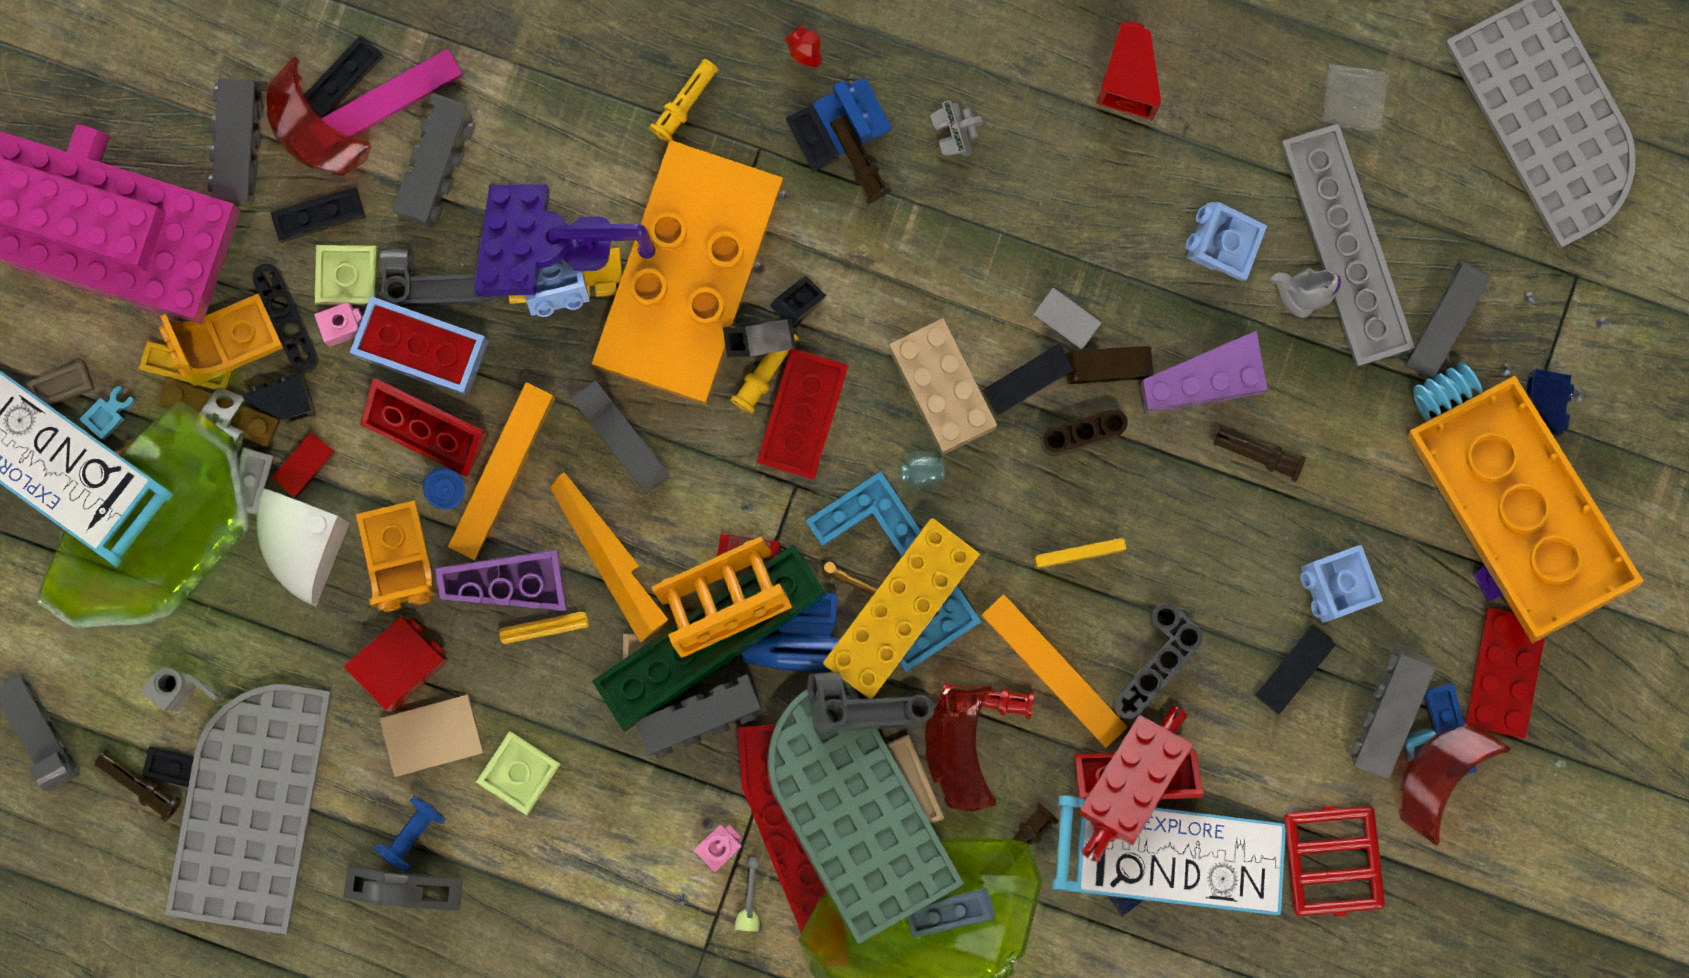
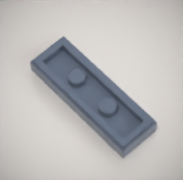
(952, 913)

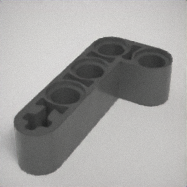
(1448, 318)
(620, 437)
(1153, 665)
(38, 734)

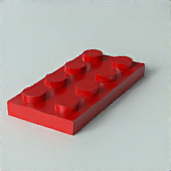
(802, 414)
(1504, 676)

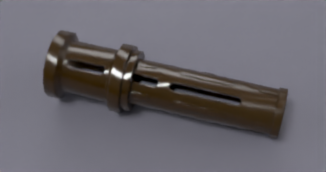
(865, 171)
(1273, 458)
(148, 793)
(1035, 826)

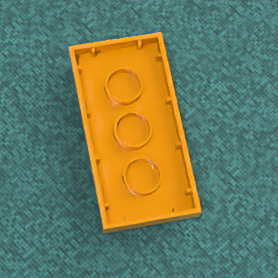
(672, 308)
(1524, 509)

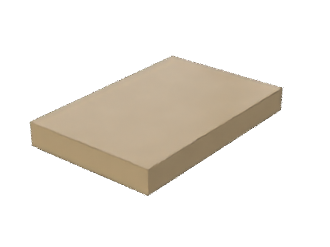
(431, 735)
(913, 772)

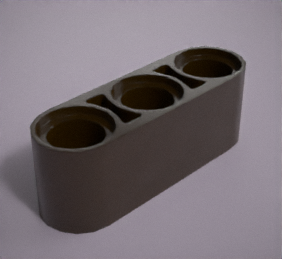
(1110, 365)
(1095, 422)

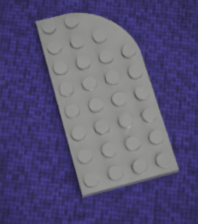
(1549, 115)
(249, 809)

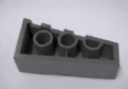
(235, 138)
(434, 161)
(1392, 711)
(698, 716)

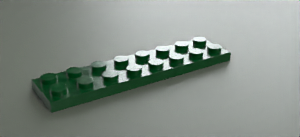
(659, 674)

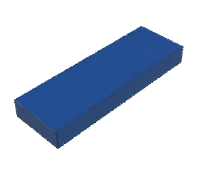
(1444, 710)

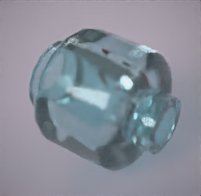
(923, 470)

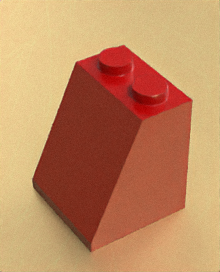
(1131, 73)
(396, 663)

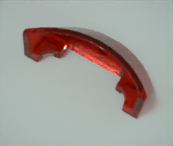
(304, 132)
(952, 748)
(1438, 771)

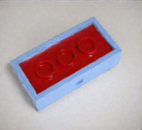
(419, 346)

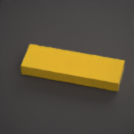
(157, 360)
(1079, 553)

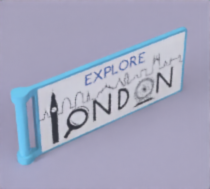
(70, 473)
(1181, 861)

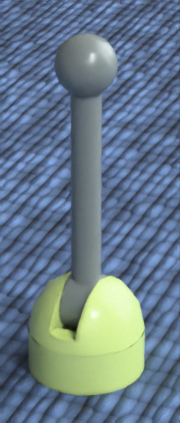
(748, 919)

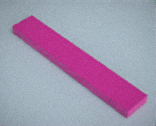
(395, 95)

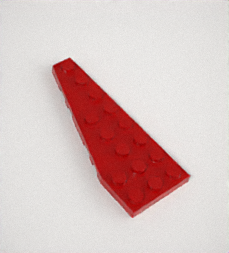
(787, 855)

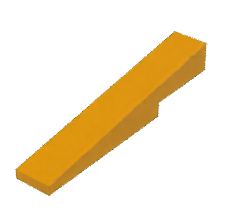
(501, 471)
(610, 559)
(1053, 671)

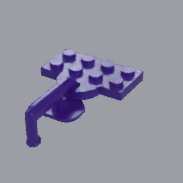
(524, 237)

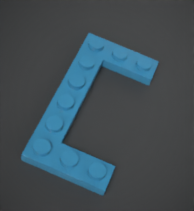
(879, 499)

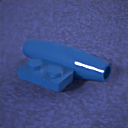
(801, 642)

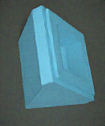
(1416, 741)

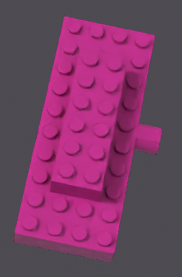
(110, 227)

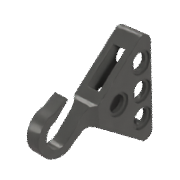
(400, 889)

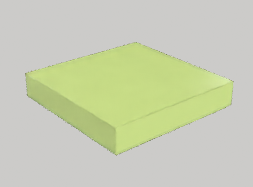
(345, 274)
(518, 773)

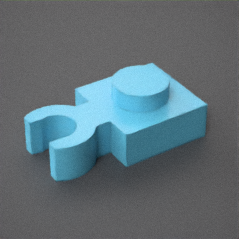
(105, 416)

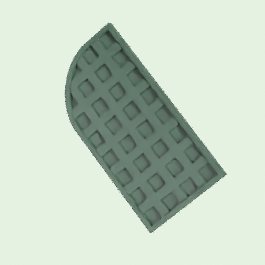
(856, 820)

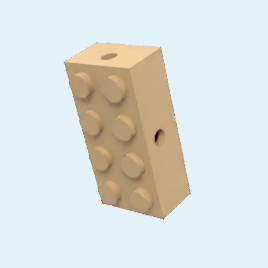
(942, 386)

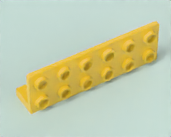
(901, 608)

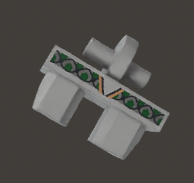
(951, 117)

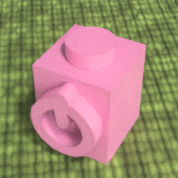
(339, 323)
(719, 846)

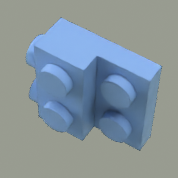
(1225, 240)
(558, 288)
(1340, 584)

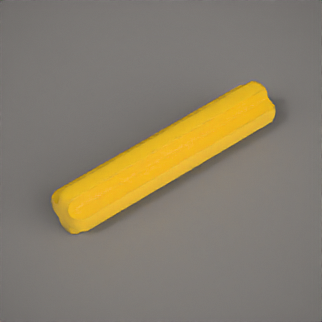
(543, 627)

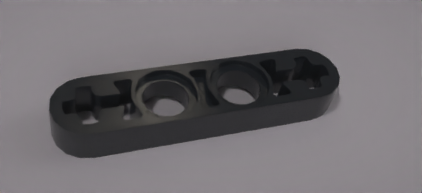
(287, 317)

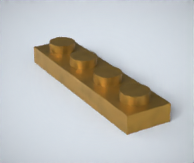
(257, 426)

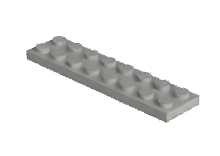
(1347, 244)

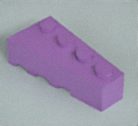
(1212, 377)
(517, 580)

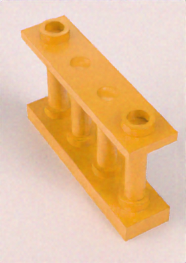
(733, 619)

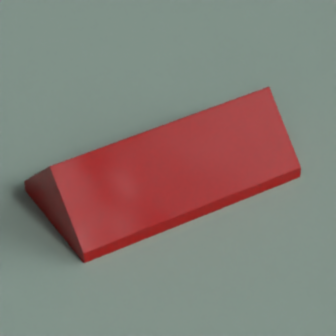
(422, 427)
(1091, 767)

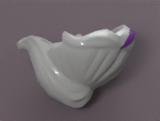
(1307, 290)

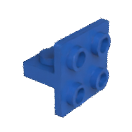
(861, 110)

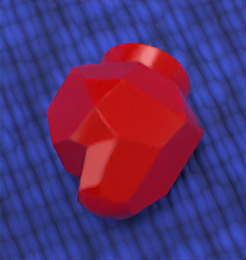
(804, 47)

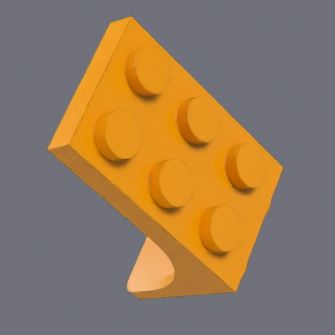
(223, 340)
(396, 556)

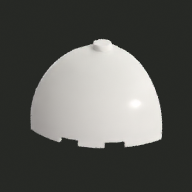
(298, 543)

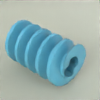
(1444, 389)

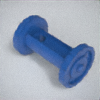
(444, 488)
(409, 834)

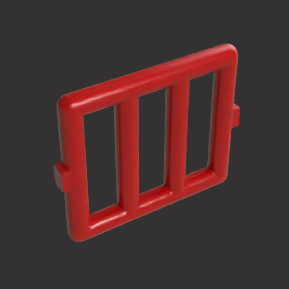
(1299, 879)

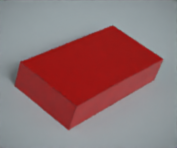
(303, 465)

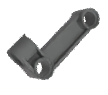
(398, 269)
(828, 694)

